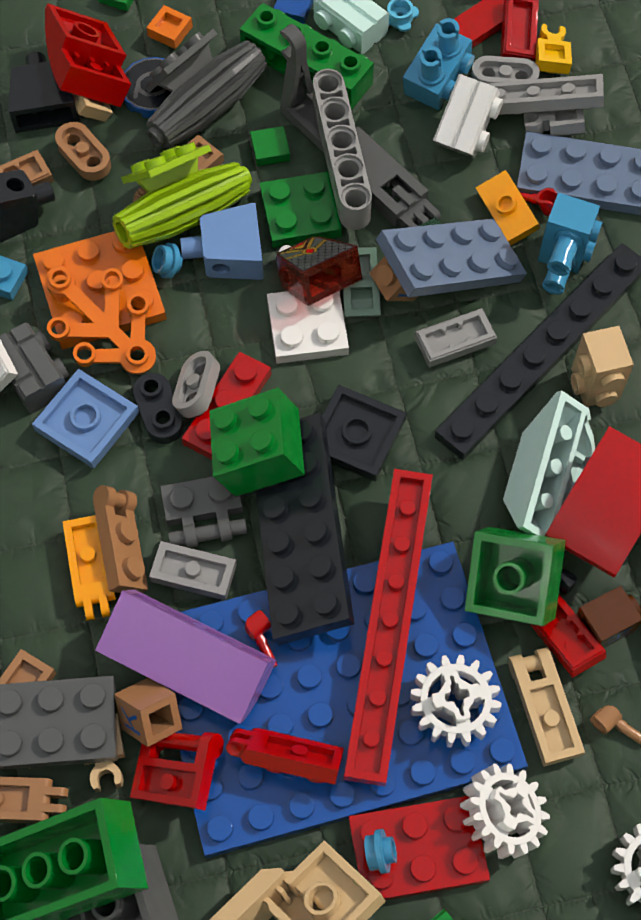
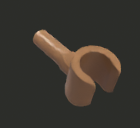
(609, 717)

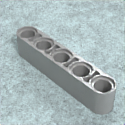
(342, 149)

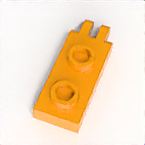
(87, 566)

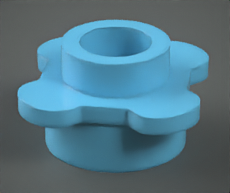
(401, 14)

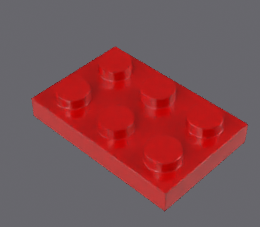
(430, 846)

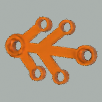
(104, 324)

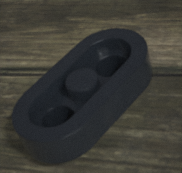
(157, 405)

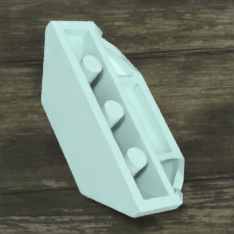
(548, 463)

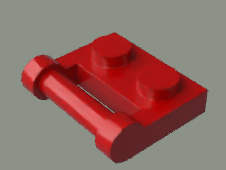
(177, 781)

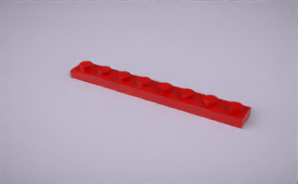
(388, 629)

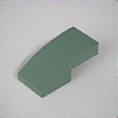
(363, 297)

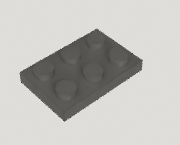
(58, 722)

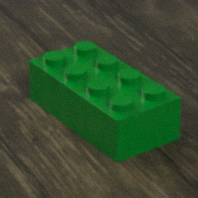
(71, 862)

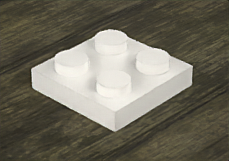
(306, 331)

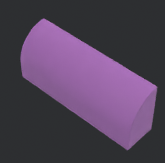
(185, 655)

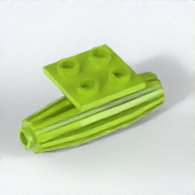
(177, 194)

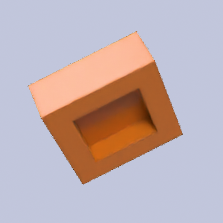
(169, 27)

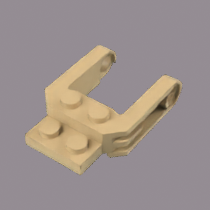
(315, 890)

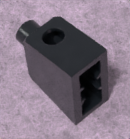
(36, 98)
(20, 203)

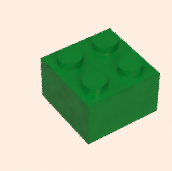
(256, 442)
(515, 575)

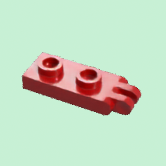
(287, 754)

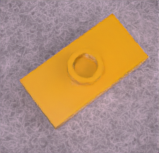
(508, 207)

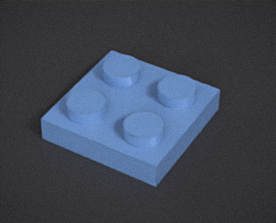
(85, 418)

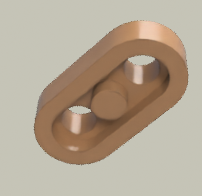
(85, 153)

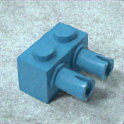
(438, 64)
(568, 240)

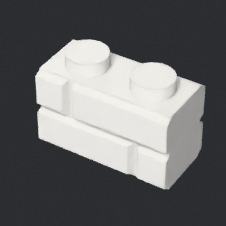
(468, 116)

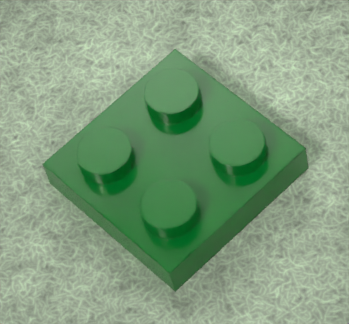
(300, 209)

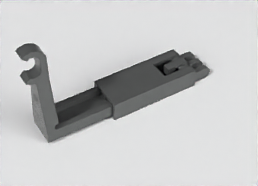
(380, 166)

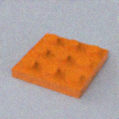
(87, 262)

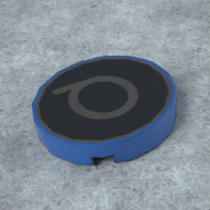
(138, 98)

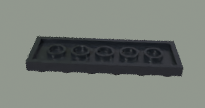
(305, 545)

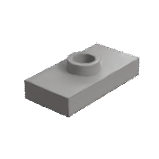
(455, 337)

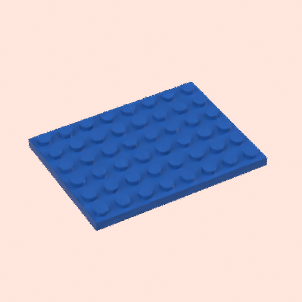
(316, 697)

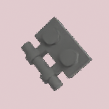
(200, 501)

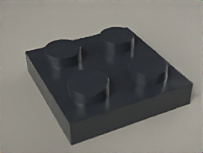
(361, 431)

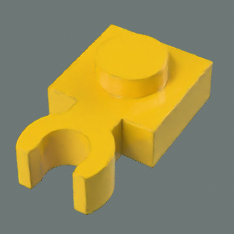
(552, 52)

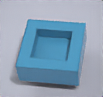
(11, 277)

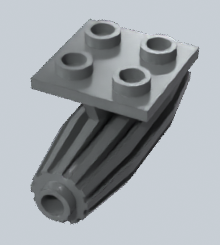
(200, 87)

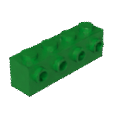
(322, 53)

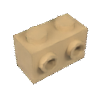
(601, 367)

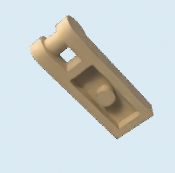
(546, 707)

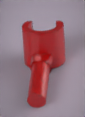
(544, 199)
(255, 627)

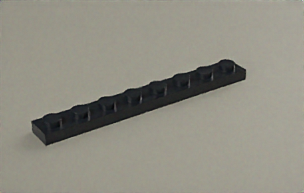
(540, 352)

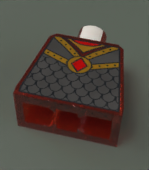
(318, 268)

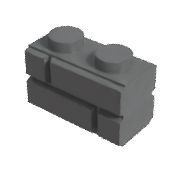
(38, 375)

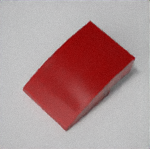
(85, 56)
(604, 505)

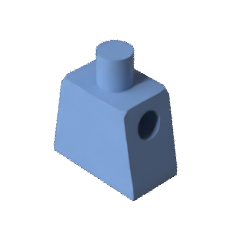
(228, 244)

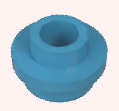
(166, 260)
(380, 851)

